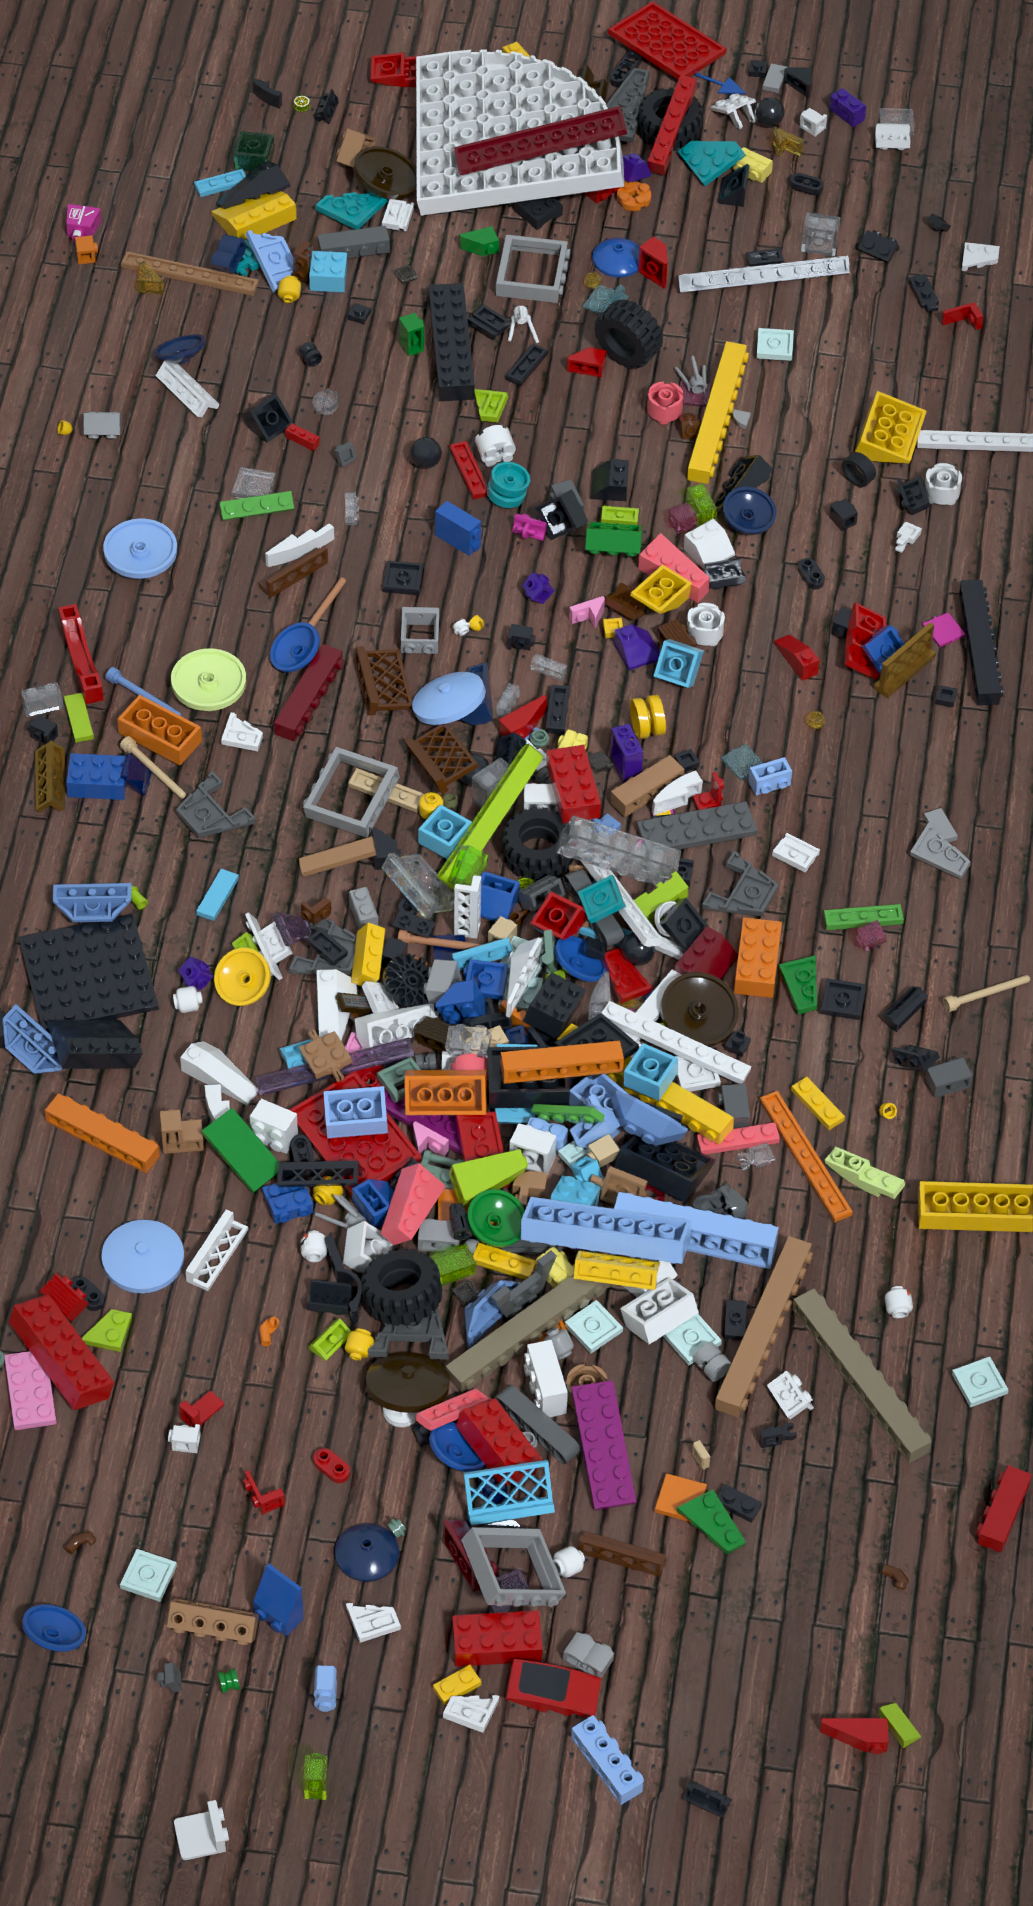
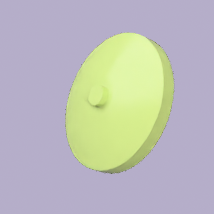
(208, 679)

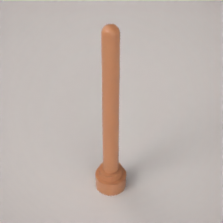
(328, 600)
(408, 938)

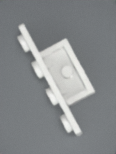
(270, 943)

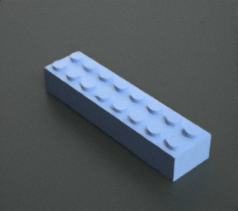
(606, 1230)
(712, 1232)

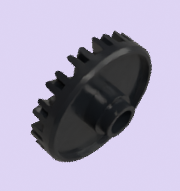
(405, 980)

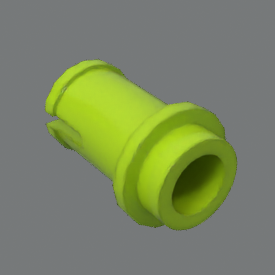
(137, 898)

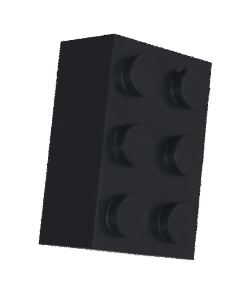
(554, 1005)

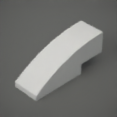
(677, 793)
(214, 1103)

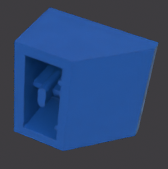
(498, 896)
(461, 1002)
(373, 1200)

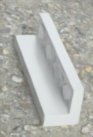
(186, 388)
(473, 910)
(210, 1246)

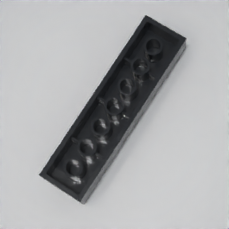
(451, 342)

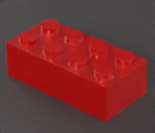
(573, 783)
(496, 1438)
(497, 1638)

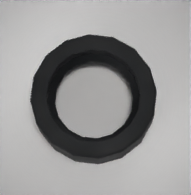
(853, 474)

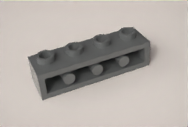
(356, 242)

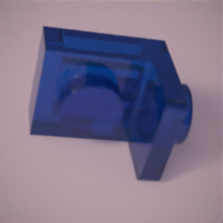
(487, 1490)

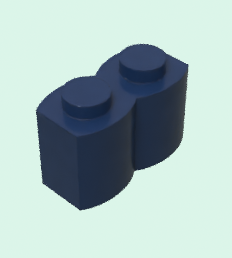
(228, 254)

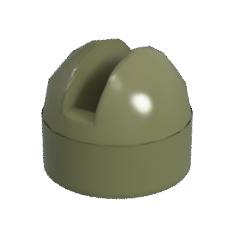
(450, 800)

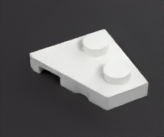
(979, 255)
(241, 734)
(372, 1621)

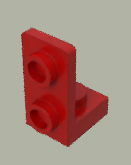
(966, 311)
(712, 798)
(201, 1410)
(270, 1501)

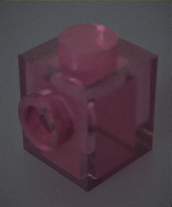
(682, 518)
(871, 935)

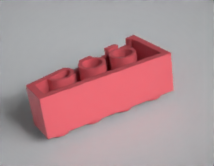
(664, 553)
(411, 1203)

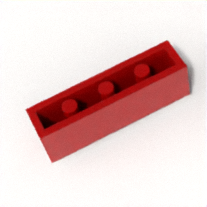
(1004, 1508)

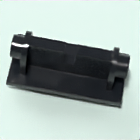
(327, 107)
(414, 924)
(707, 1799)

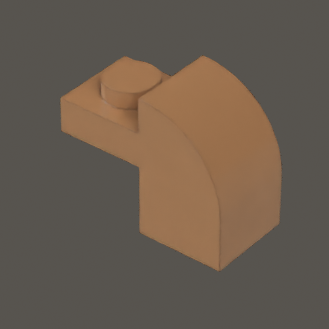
(530, 1185)

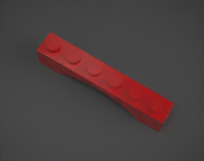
(666, 138)
(78, 649)

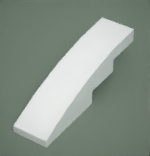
(294, 548)

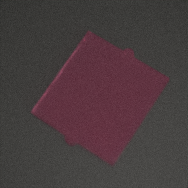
(693, 399)

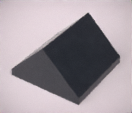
(734, 187)

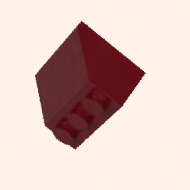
(708, 954)
(452, 1534)

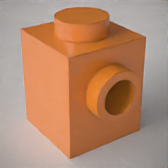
(86, 249)

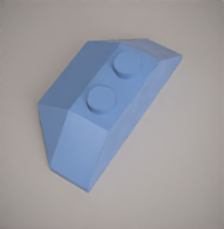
(92, 901)
(30, 1042)
(646, 1121)
(483, 1312)

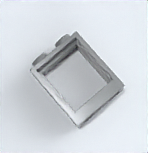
(412, 616)

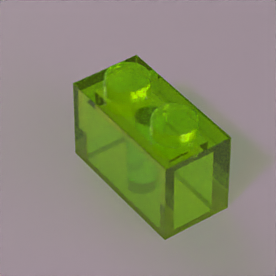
(702, 503)
(467, 864)
(455, 1264)
(315, 1776)

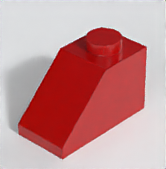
(587, 362)

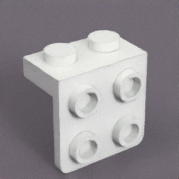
(201, 1833)

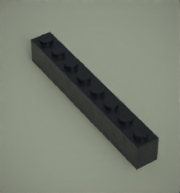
(980, 643)

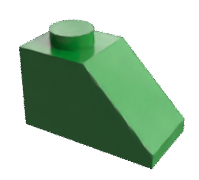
(480, 242)

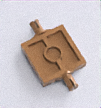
(325, 1055)
(619, 1181)

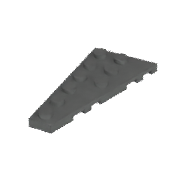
(629, 98)

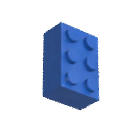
(96, 777)

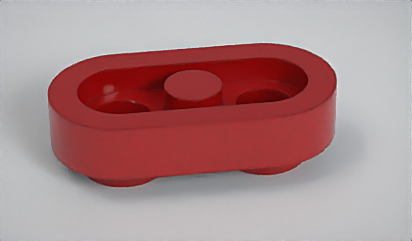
(330, 1464)

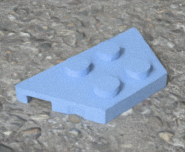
(272, 256)

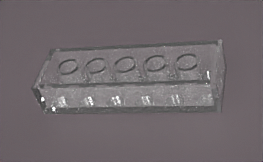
(618, 851)

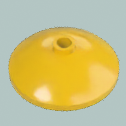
(233, 971)

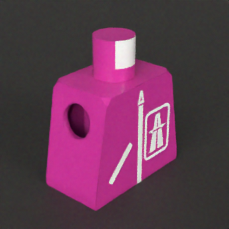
(82, 220)

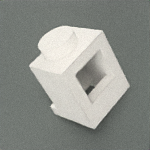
(812, 121)
(185, 1438)

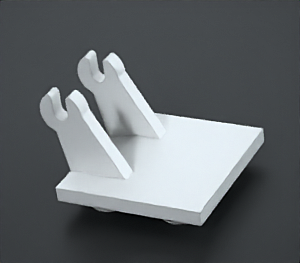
(730, 105)

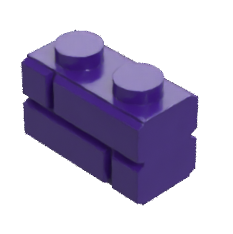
(848, 107)

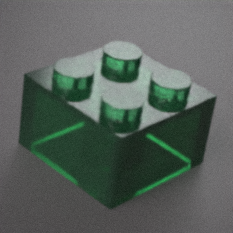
(253, 150)

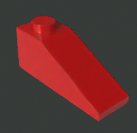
(799, 656)
(523, 719)
(860, 1733)

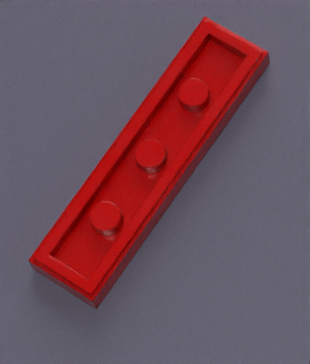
(469, 469)

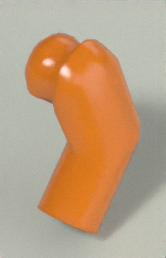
(267, 1329)

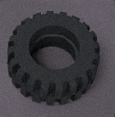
(655, 106)
(628, 333)
(531, 862)
(407, 1304)

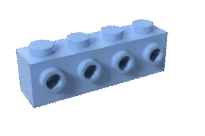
(607, 1759)

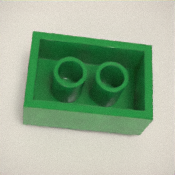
(614, 538)

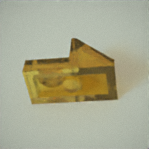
(787, 141)
(149, 280)

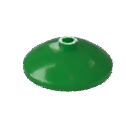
(501, 1209)

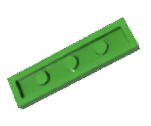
(256, 505)
(862, 916)
(567, 1113)

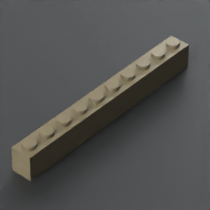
(521, 1330)
(862, 1375)

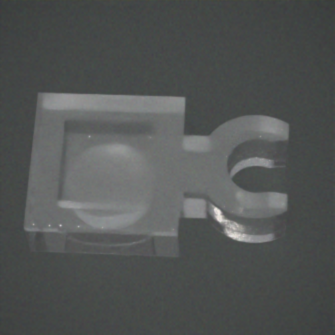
(758, 1155)

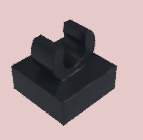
(737, 1043)

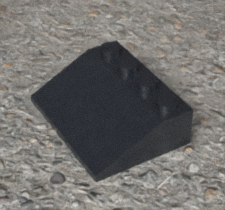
(94, 1044)
(522, 1093)
(667, 1166)

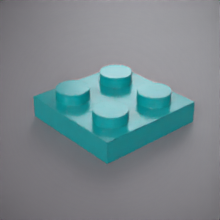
(601, 899)

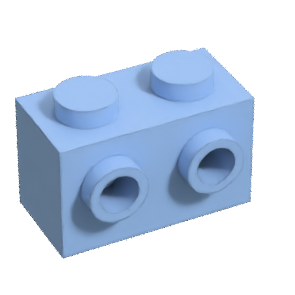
(770, 776)

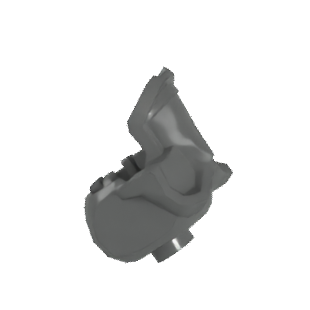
(723, 1201)

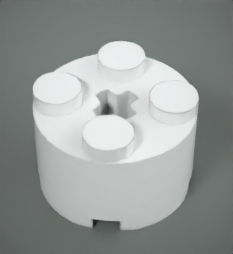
(495, 445)
(943, 484)
(706, 624)

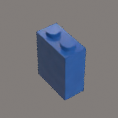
(458, 528)

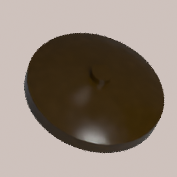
(386, 172)
(700, 1008)
(407, 1382)

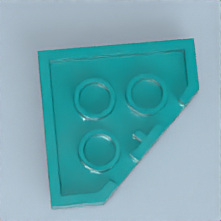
(711, 158)
(351, 208)

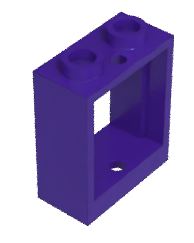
(626, 753)

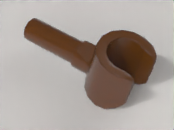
(515, 914)

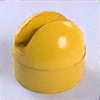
(64, 428)
(476, 623)
(888, 1114)

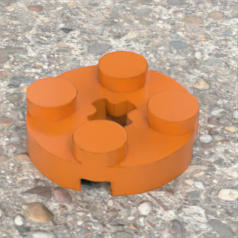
(642, 197)

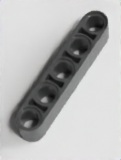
(605, 929)
(534, 1420)

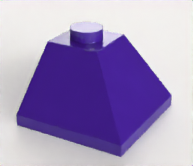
(635, 168)
(635, 646)

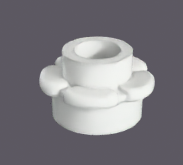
(461, 627)

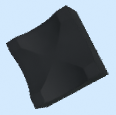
(539, 210)

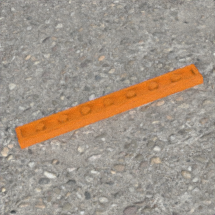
(806, 1156)

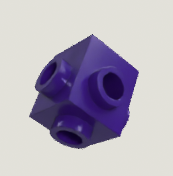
(538, 587)
(195, 973)

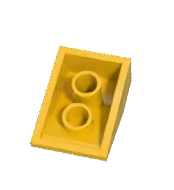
(663, 590)

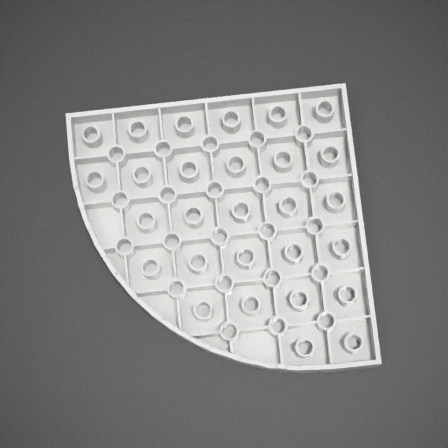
(493, 94)

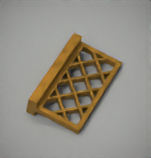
(906, 662)

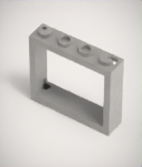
(532, 291)
(374, 809)
(531, 1539)

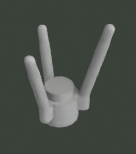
(697, 383)
(352, 1218)

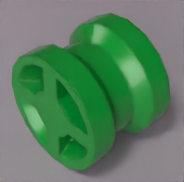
(228, 1680)

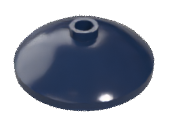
(180, 348)
(750, 503)
(368, 1562)

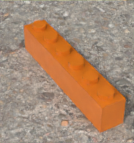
(562, 1062)
(102, 1133)

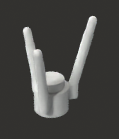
(521, 316)

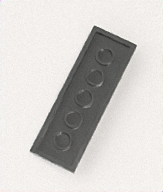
(700, 826)

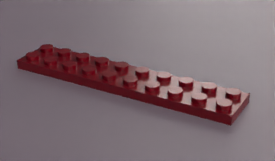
(540, 140)

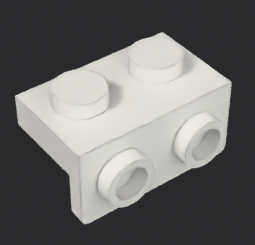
(892, 136)

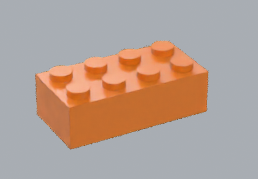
(159, 729)
(758, 957)
(446, 1092)

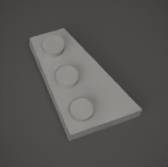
(937, 852)

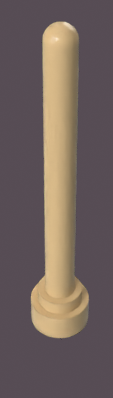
(129, 745)
(952, 1003)

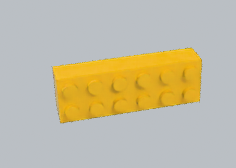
(975, 1206)

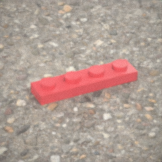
(741, 1138)
(450, 1409)

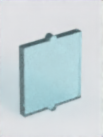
(741, 760)

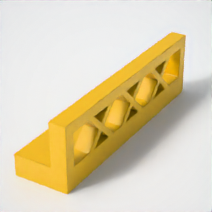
(616, 1270)

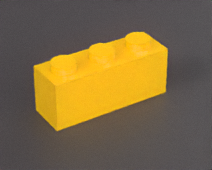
(368, 954)

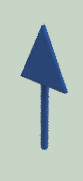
(728, 87)

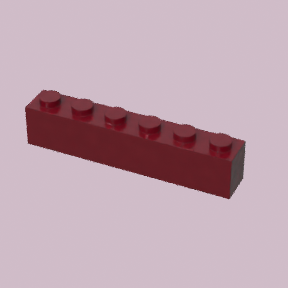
(308, 693)

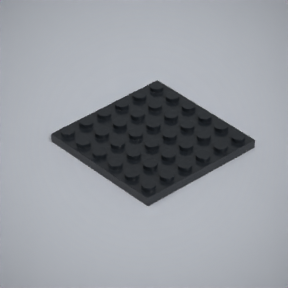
(89, 971)

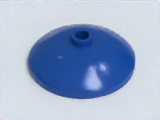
(616, 257)
(294, 647)
(576, 963)
(454, 1449)
(53, 1628)

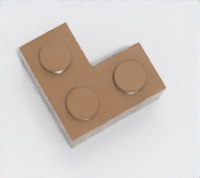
(352, 144)
(180, 1135)

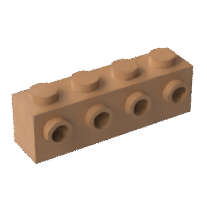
(645, 786)
(213, 1621)

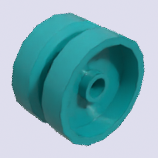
(508, 484)

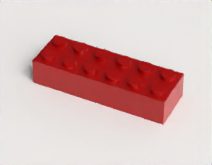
(61, 1352)

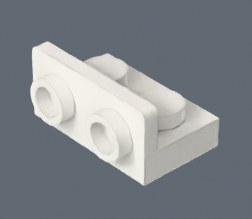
(790, 1395)

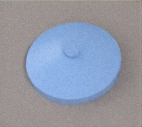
(140, 548)
(448, 698)
(142, 1256)

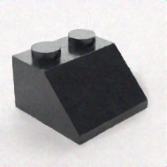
(267, 417)
(610, 481)
(562, 514)

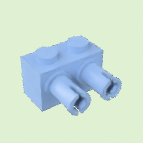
(588, 1133)

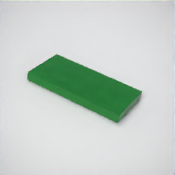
(242, 1150)

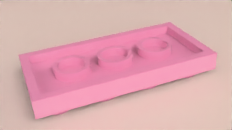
(29, 1392)

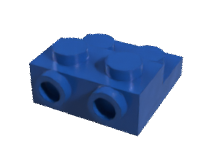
(883, 645)
(488, 976)
(287, 1202)

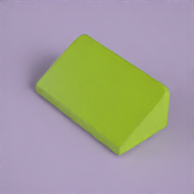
(330, 1339)
(899, 1724)

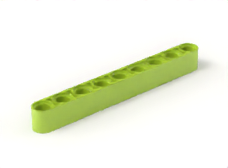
(495, 806)

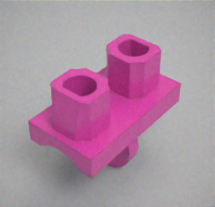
(529, 527)

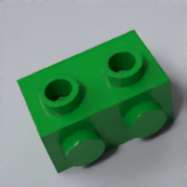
(411, 334)

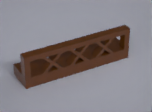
(294, 571)
(621, 1553)

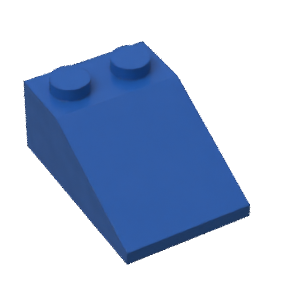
(278, 1601)

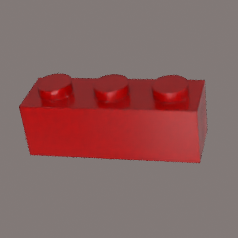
(302, 437)

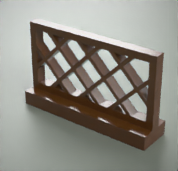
(366, 678)
(433, 771)

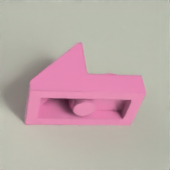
(589, 610)
(426, 1138)

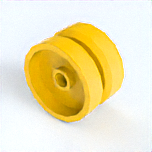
(647, 716)

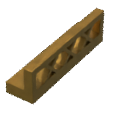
(53, 775)

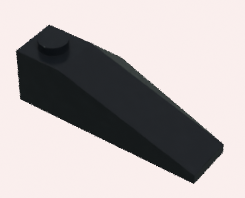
(261, 180)
(746, 472)

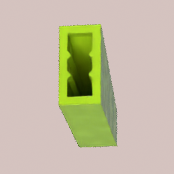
(485, 1174)

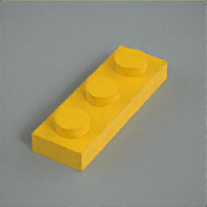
(817, 1103)
(503, 1261)

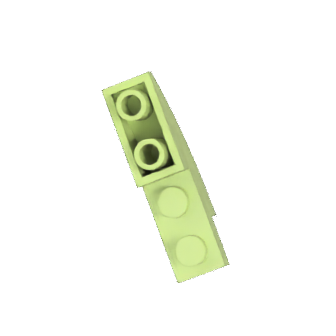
(860, 1173)

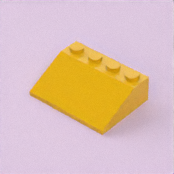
(257, 215)
(890, 430)

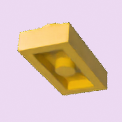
(457, 1684)

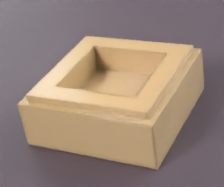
(701, 1455)

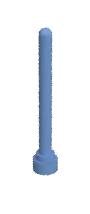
(115, 676)

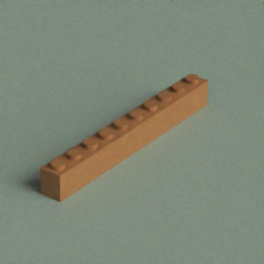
(763, 1327)

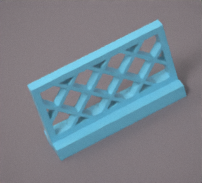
(513, 1509)

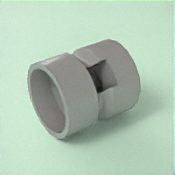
(713, 1363)

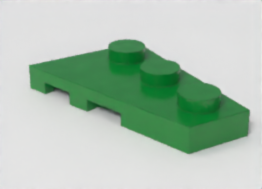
(801, 983)
(713, 1519)

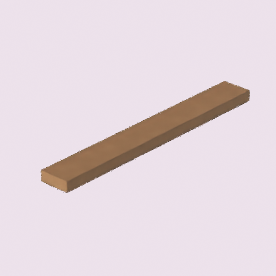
(192, 273)

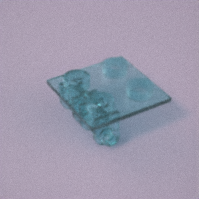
(603, 297)

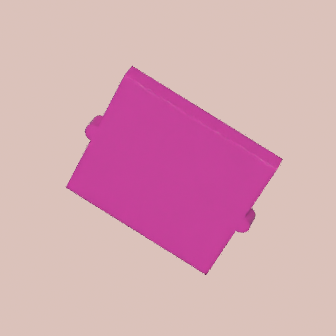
(945, 629)

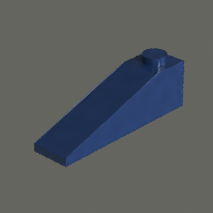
(484, 712)

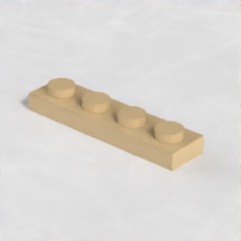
(400, 795)

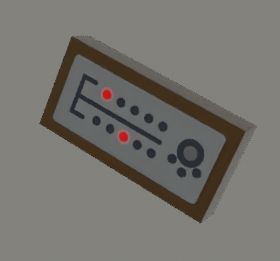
(353, 1003)

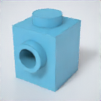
(585, 1169)

